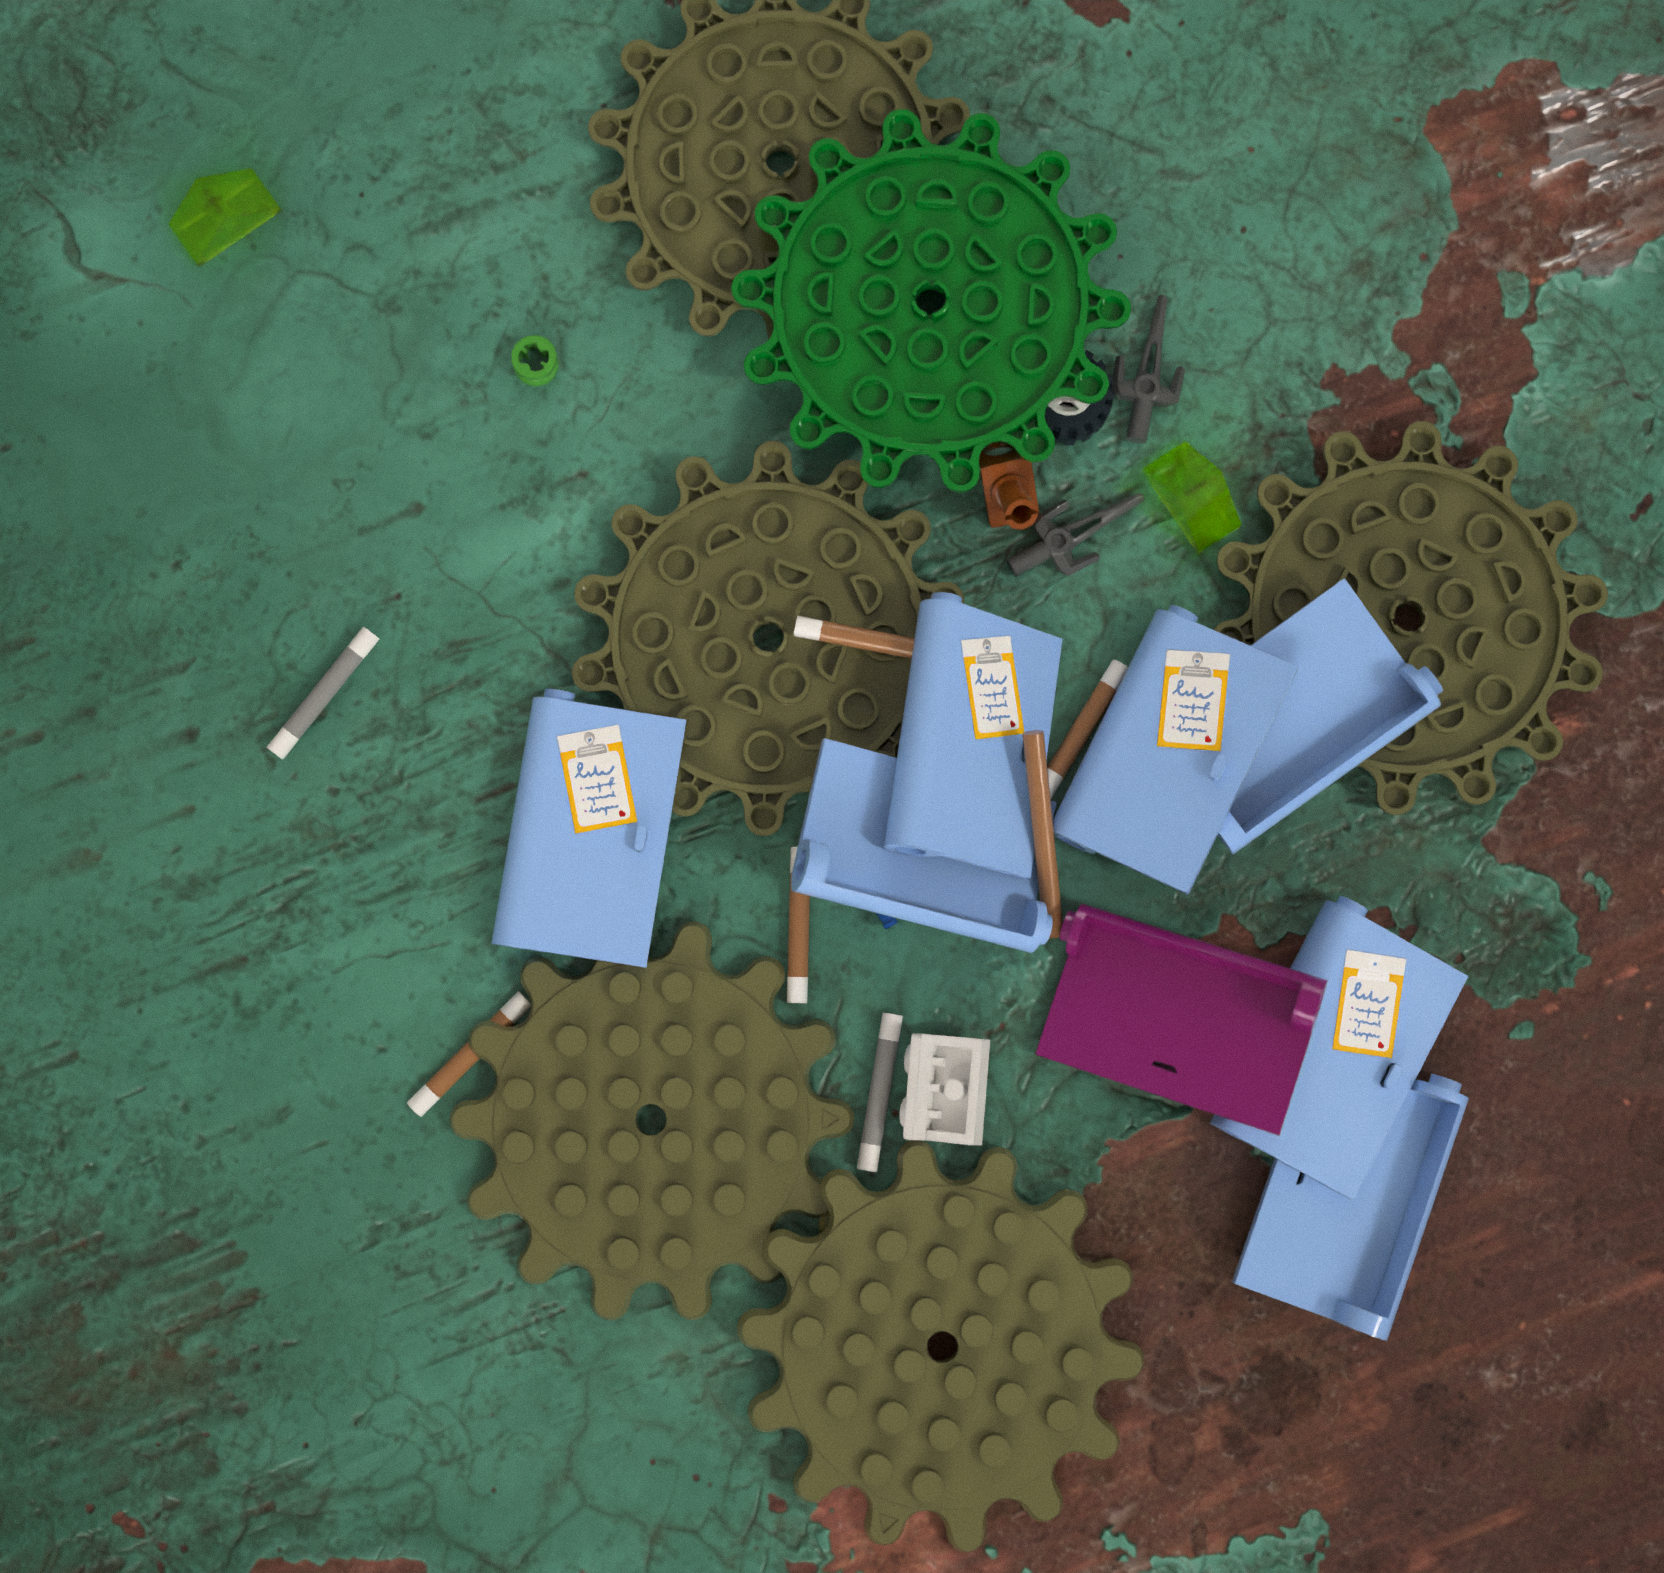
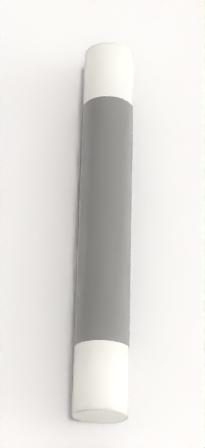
(323, 693)
(879, 1092)

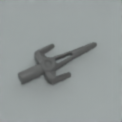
(1145, 388)
(1057, 542)

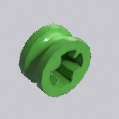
(523, 370)

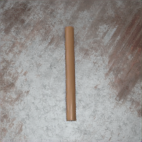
(1043, 826)

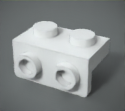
(945, 1089)

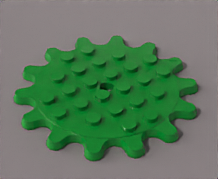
(944, 224)

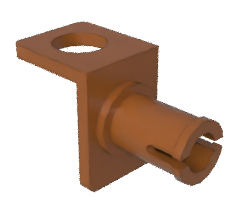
(1008, 488)

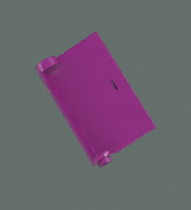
(1211, 1013)

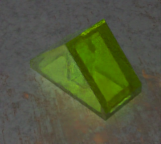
(221, 212)
(1194, 495)

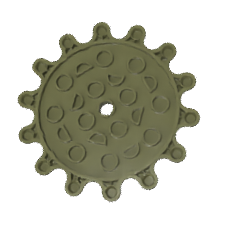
(724, 106)
(1471, 567)
(717, 574)
(635, 1201)
(858, 1331)

